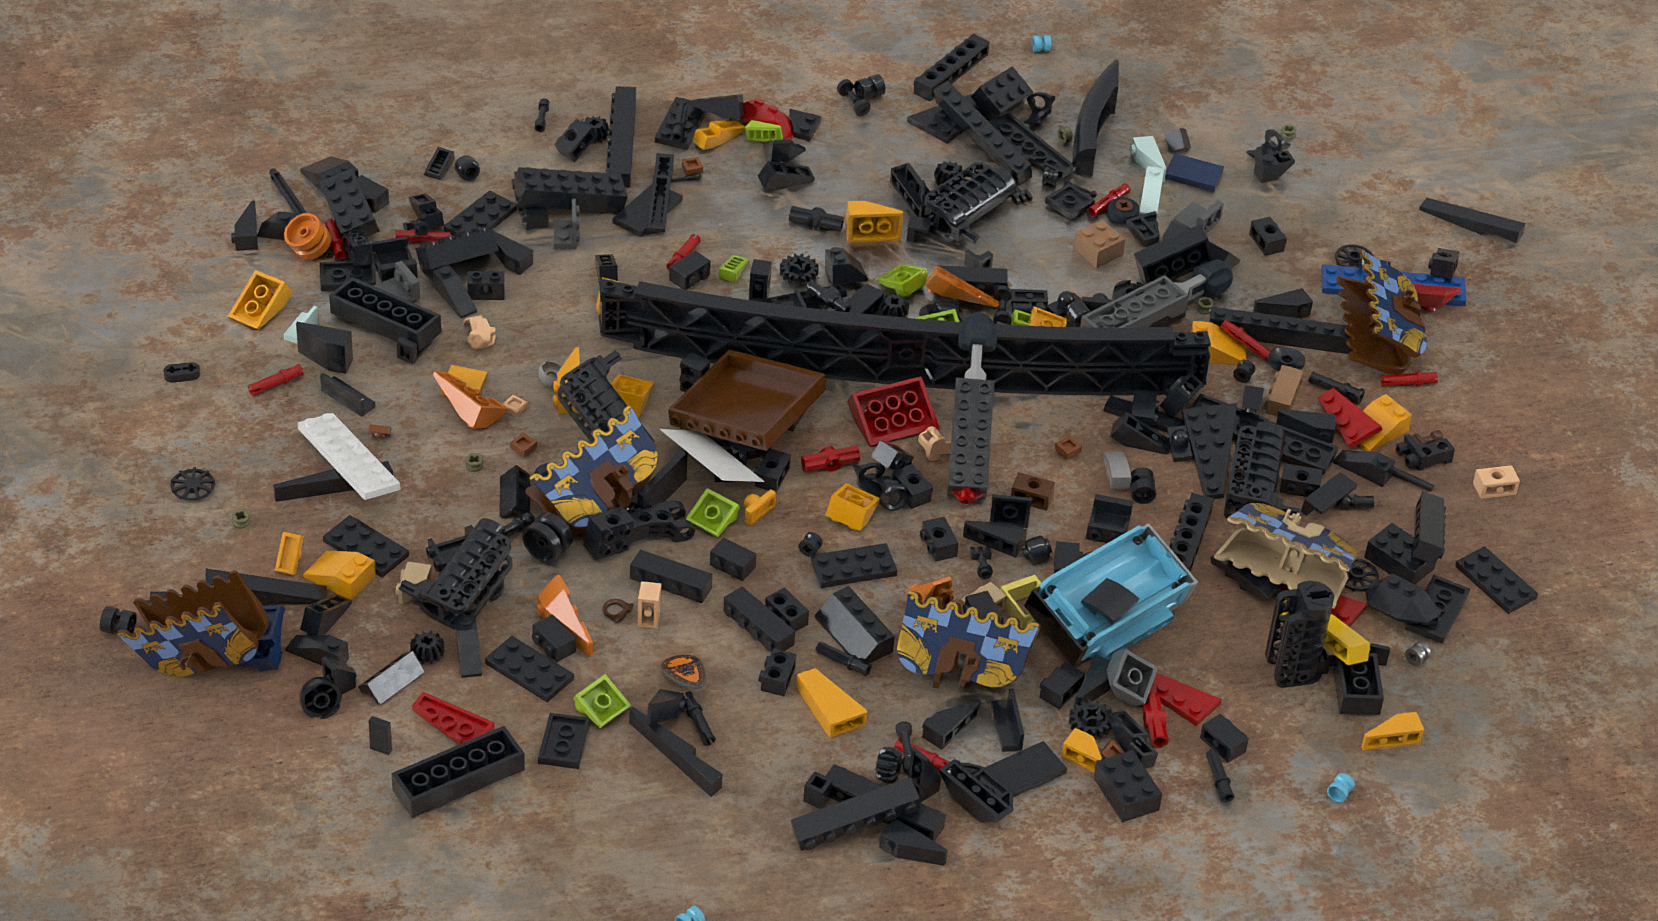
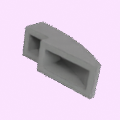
(1117, 469)

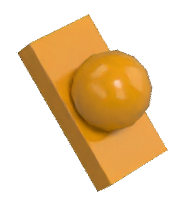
(758, 506)
(289, 553)

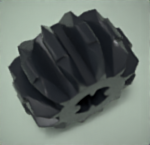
(599, 127)
(946, 171)
(894, 306)
(427, 647)
(888, 764)

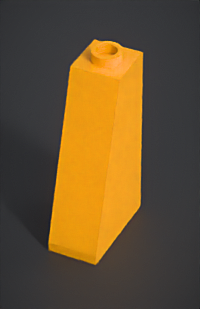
(830, 704)

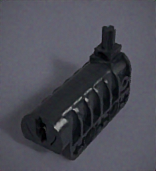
(967, 201)
(594, 394)
(1260, 468)
(465, 576)
(1301, 634)

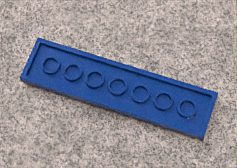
(1330, 286)

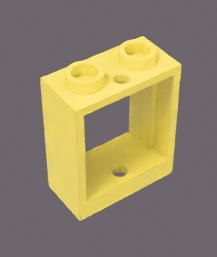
(1016, 591)

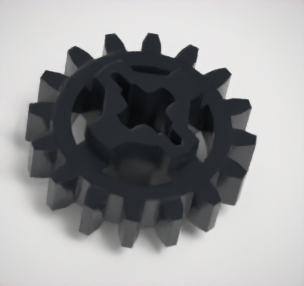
(799, 269)
(1090, 718)

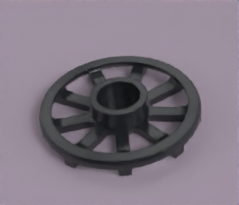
(1353, 256)
(192, 484)
(1358, 574)

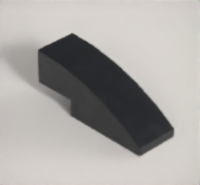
(426, 209)
(1132, 737)

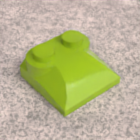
(904, 279)
(713, 512)
(601, 701)

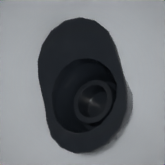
(940, 305)

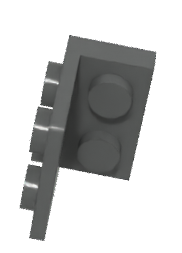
(1198, 215)
(565, 230)
(403, 284)

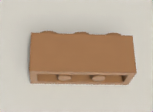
(1283, 390)

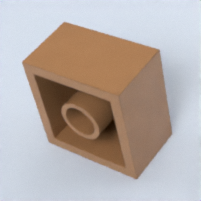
(1099, 243)

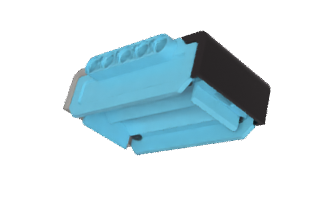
(1134, 560)

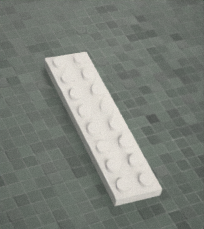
(348, 456)

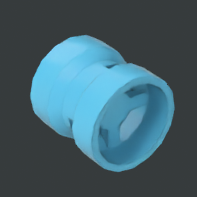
(1041, 43)
(1340, 787)
(692, 914)

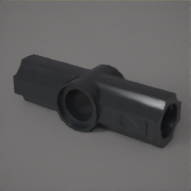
(816, 218)

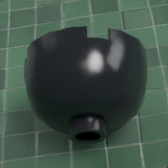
(320, 697)

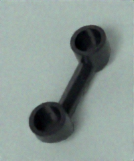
(904, 731)

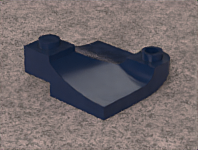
(269, 649)

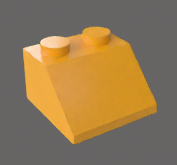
(852, 506)

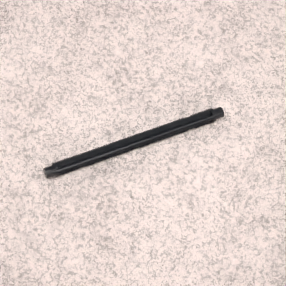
(291, 198)

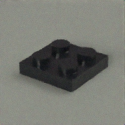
(1069, 201)

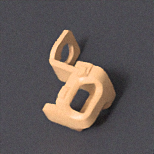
(482, 334)
(934, 443)

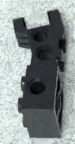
(616, 528)

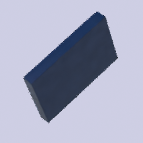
(1194, 172)

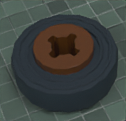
(1122, 209)

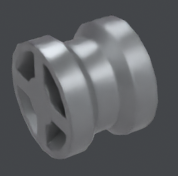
(1418, 653)

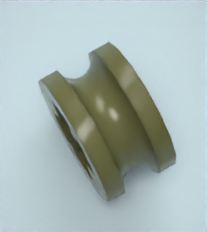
(1288, 132)
(1065, 134)
(1204, 305)
(474, 462)
(240, 514)

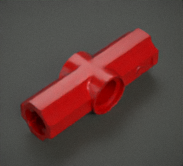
(830, 458)
(1155, 720)

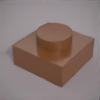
(692, 166)
(379, 430)
(523, 444)
(1068, 447)
(1111, 749)

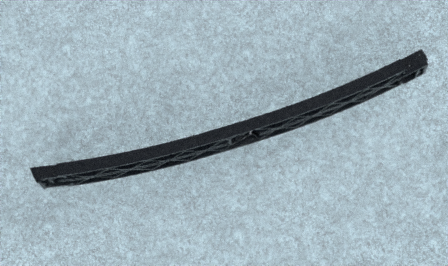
(900, 348)

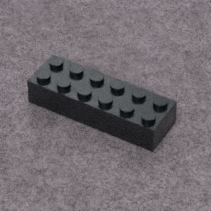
(558, 187)
(384, 313)
(458, 771)

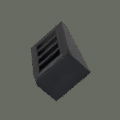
(439, 153)

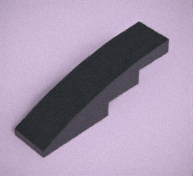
(1247, 581)

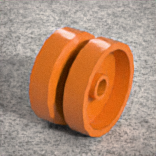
(307, 236)

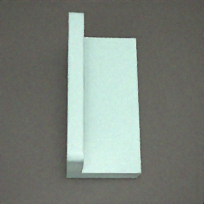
(310, 317)

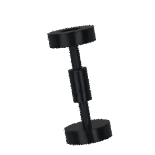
(845, 88)
(1003, 295)

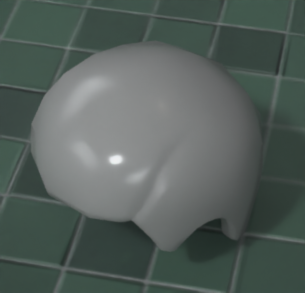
(548, 372)

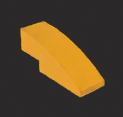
(717, 133)

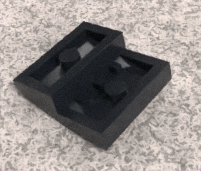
(1110, 600)

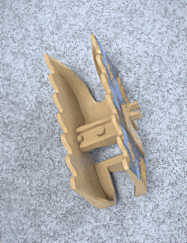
(1277, 545)

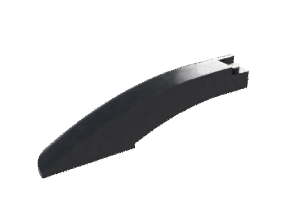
(1094, 112)

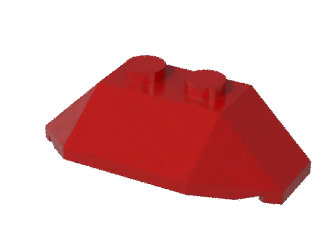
(762, 112)
(1434, 297)

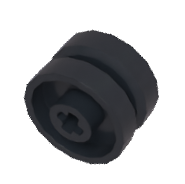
(547, 537)

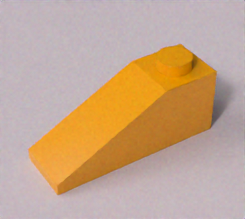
(1396, 731)

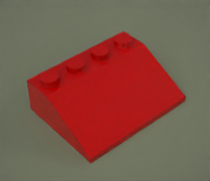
(893, 411)

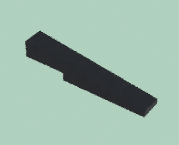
(660, 192)
(1474, 220)
(315, 485)
(276, 590)
(678, 752)

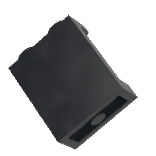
(388, 253)
(1108, 518)
(444, 551)

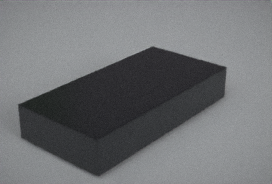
(380, 735)

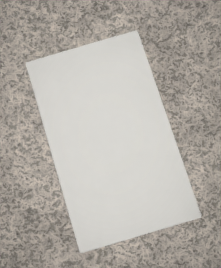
(712, 455)

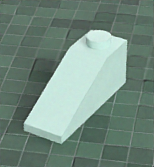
(1147, 153)
(1151, 190)

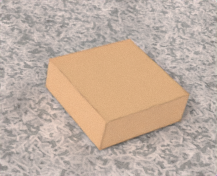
(515, 405)

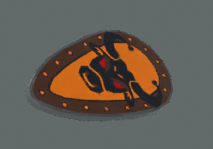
(685, 670)

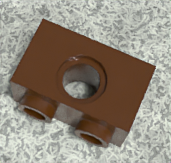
(1034, 487)

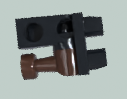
(1425, 450)

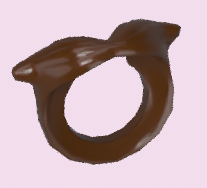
(618, 617)

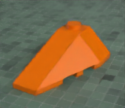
(951, 286)
(469, 403)
(939, 588)
(555, 601)

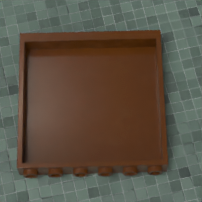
(747, 399)

